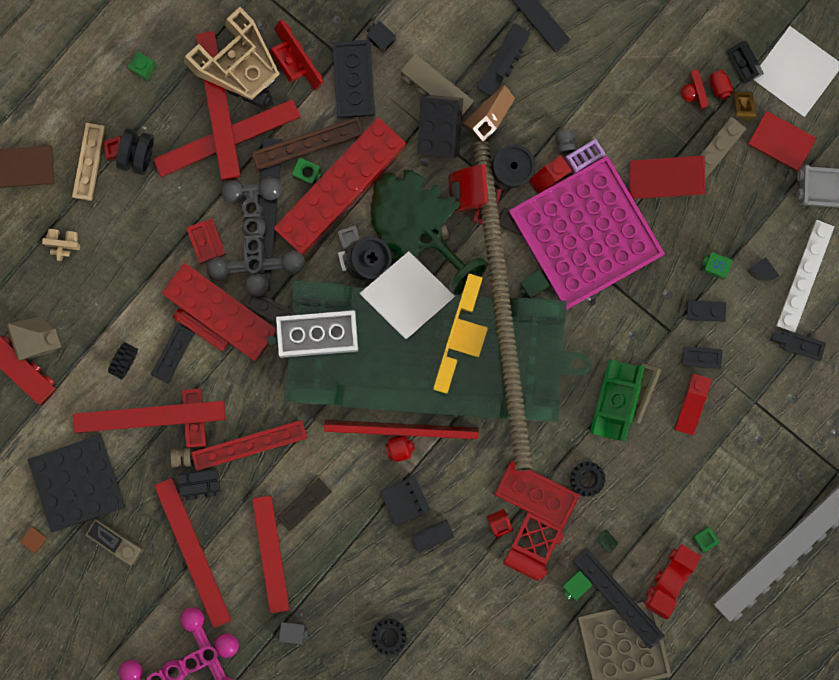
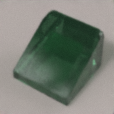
(607, 541)

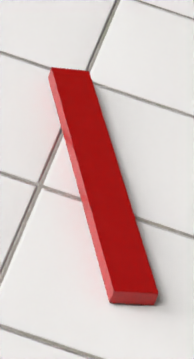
(220, 116)
(242, 132)
(149, 416)
(401, 429)
(193, 552)

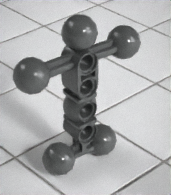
(291, 262)

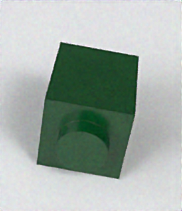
(533, 285)

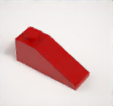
(693, 403)

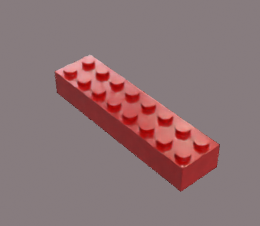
(340, 186)

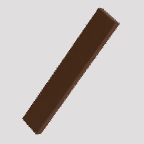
(307, 143)

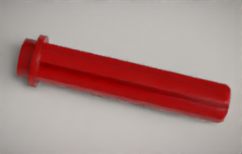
(201, 330)

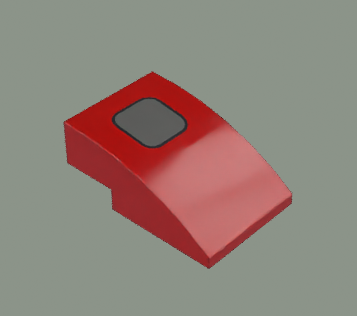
(469, 187)

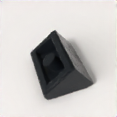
(745, 62)

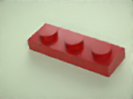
(194, 432)

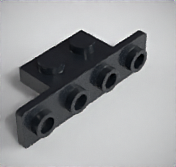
(504, 59)

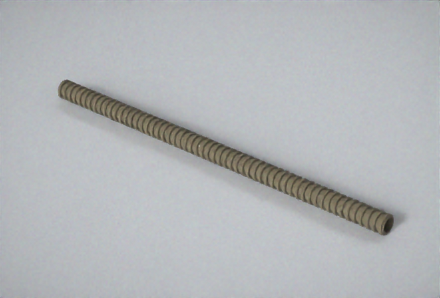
(503, 315)

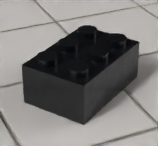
(440, 126)

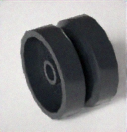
(135, 151)
(513, 177)
(378, 258)

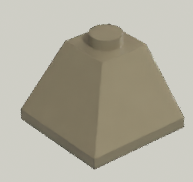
(33, 338)

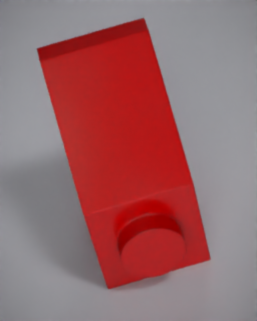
(550, 175)

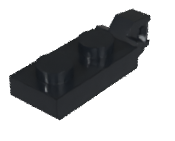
(800, 344)

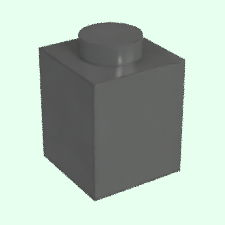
(293, 632)

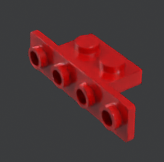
(292, 57)

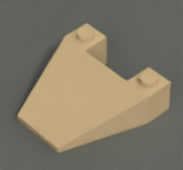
(242, 65)

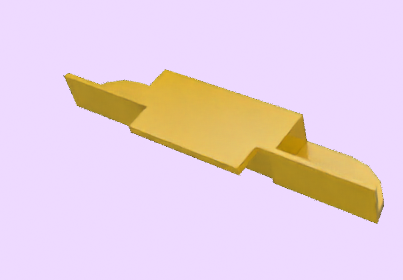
(464, 335)

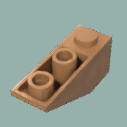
(489, 114)

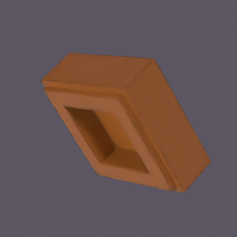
(33, 539)

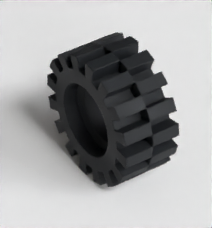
(122, 360)
(599, 479)
(388, 625)

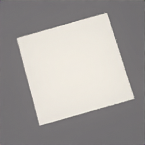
(797, 71)
(407, 295)

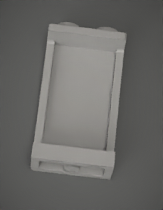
(818, 186)

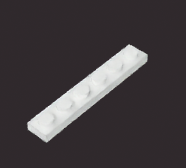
(805, 276)

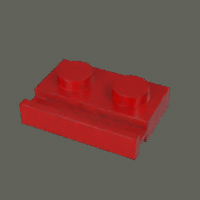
(205, 241)

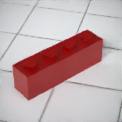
(24, 373)

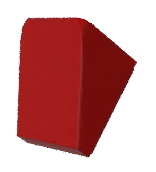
(500, 523)

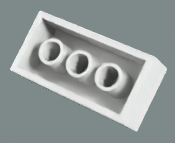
(317, 334)

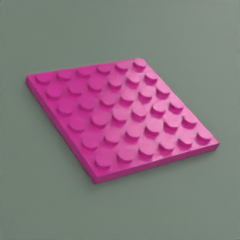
(586, 232)

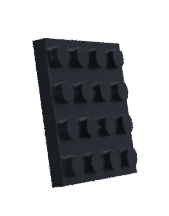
(76, 483)

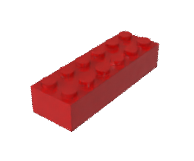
(219, 312)

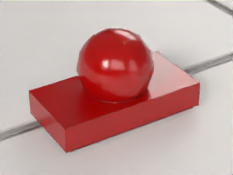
(695, 91)

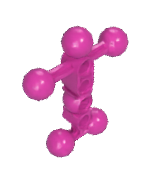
(191, 620)

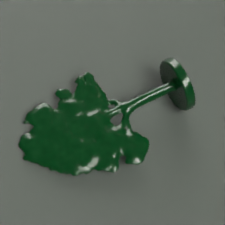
(406, 212)

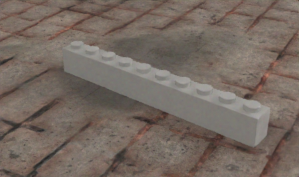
(779, 558)

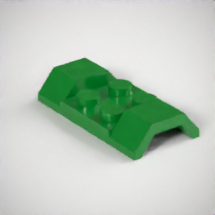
(617, 400)

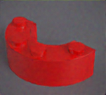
(669, 582)

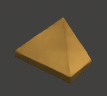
(744, 105)

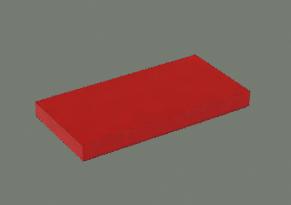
(667, 177)
(537, 495)

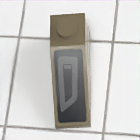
(114, 542)

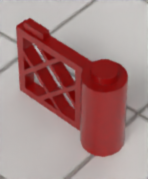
(526, 561)

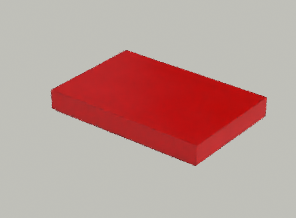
(782, 141)

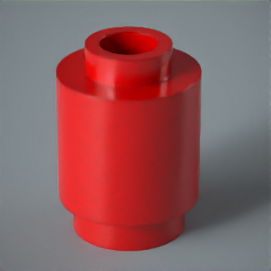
(721, 85)

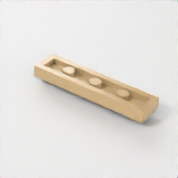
(89, 161)

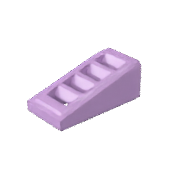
(574, 162)

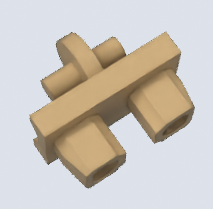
(70, 242)

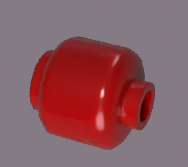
(399, 448)

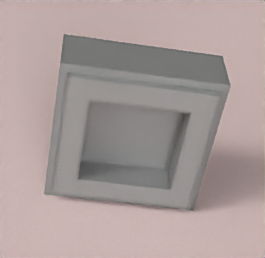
(348, 235)

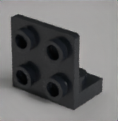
(405, 501)

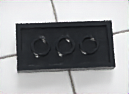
(353, 78)

